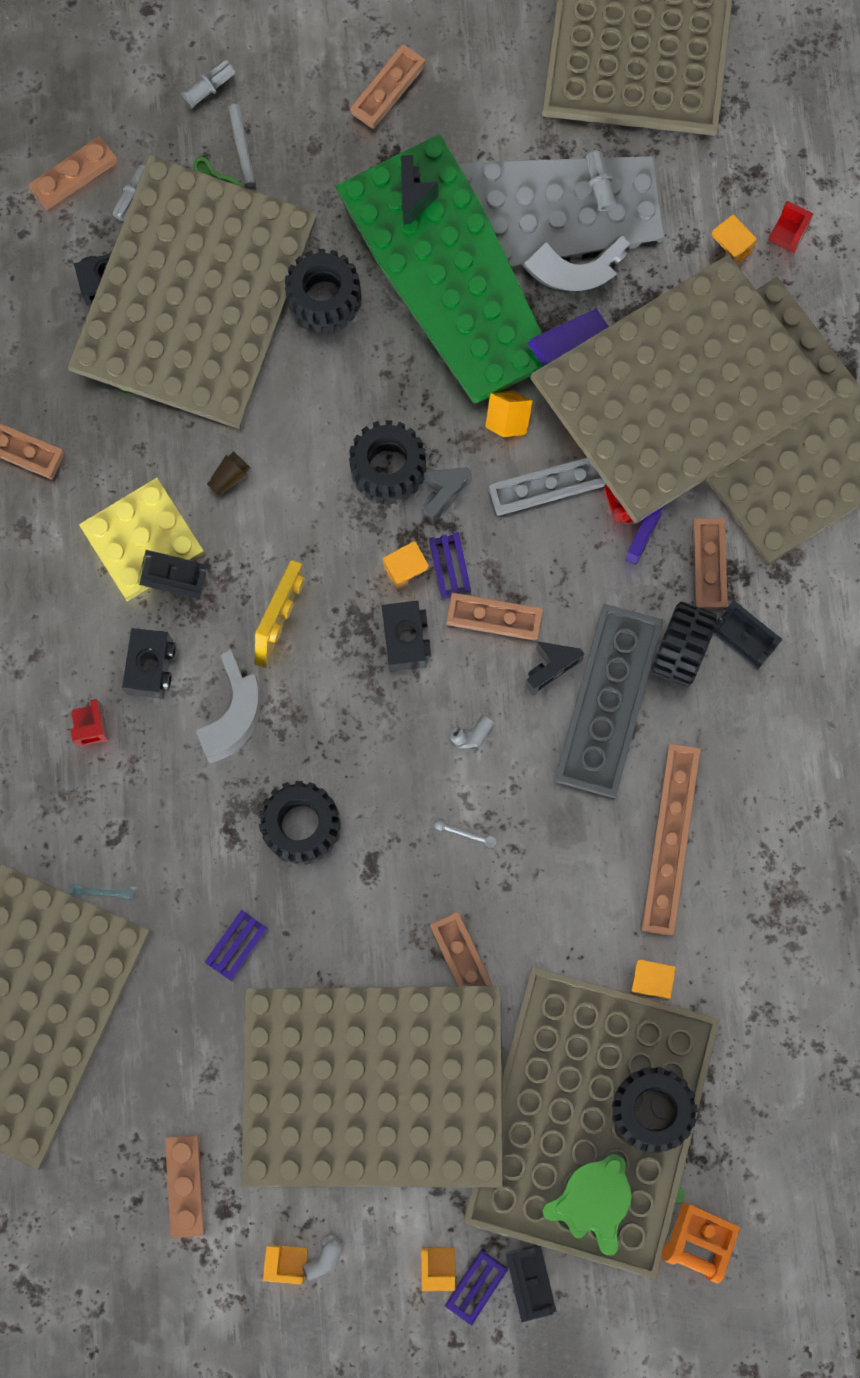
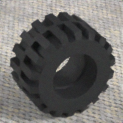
(323, 268)
(382, 439)
(684, 644)
(288, 798)
(680, 1096)

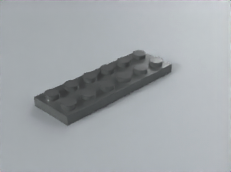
(609, 701)

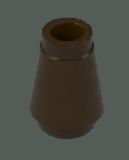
(229, 472)

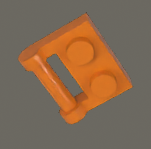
(705, 1232)

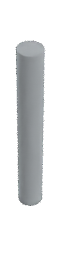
(242, 145)

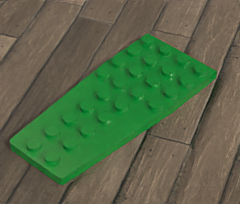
(448, 269)

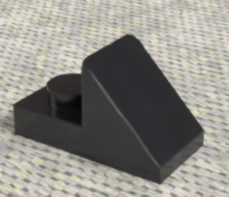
(415, 195)
(558, 660)

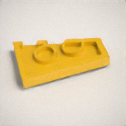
(277, 612)

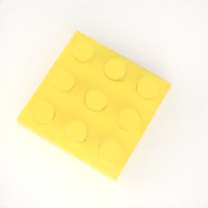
(139, 523)

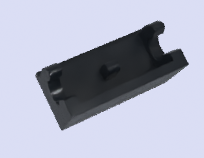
(172, 574)
(746, 635)
(530, 1283)

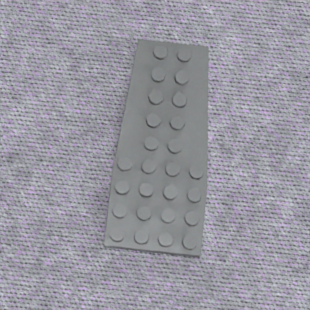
(555, 205)

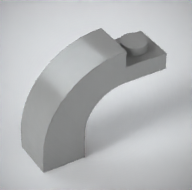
(561, 275)
(239, 722)

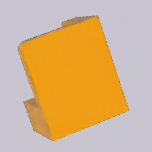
(734, 239)
(508, 413)
(404, 565)
(653, 980)
(285, 1264)
(438, 1268)

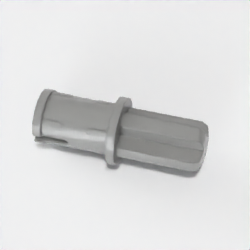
(208, 83)
(600, 181)
(123, 204)

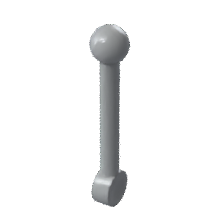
(489, 841)

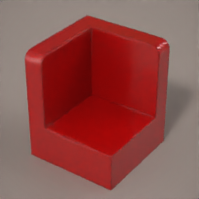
(791, 226)
(89, 724)

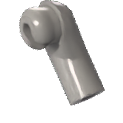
(471, 737)
(328, 1259)

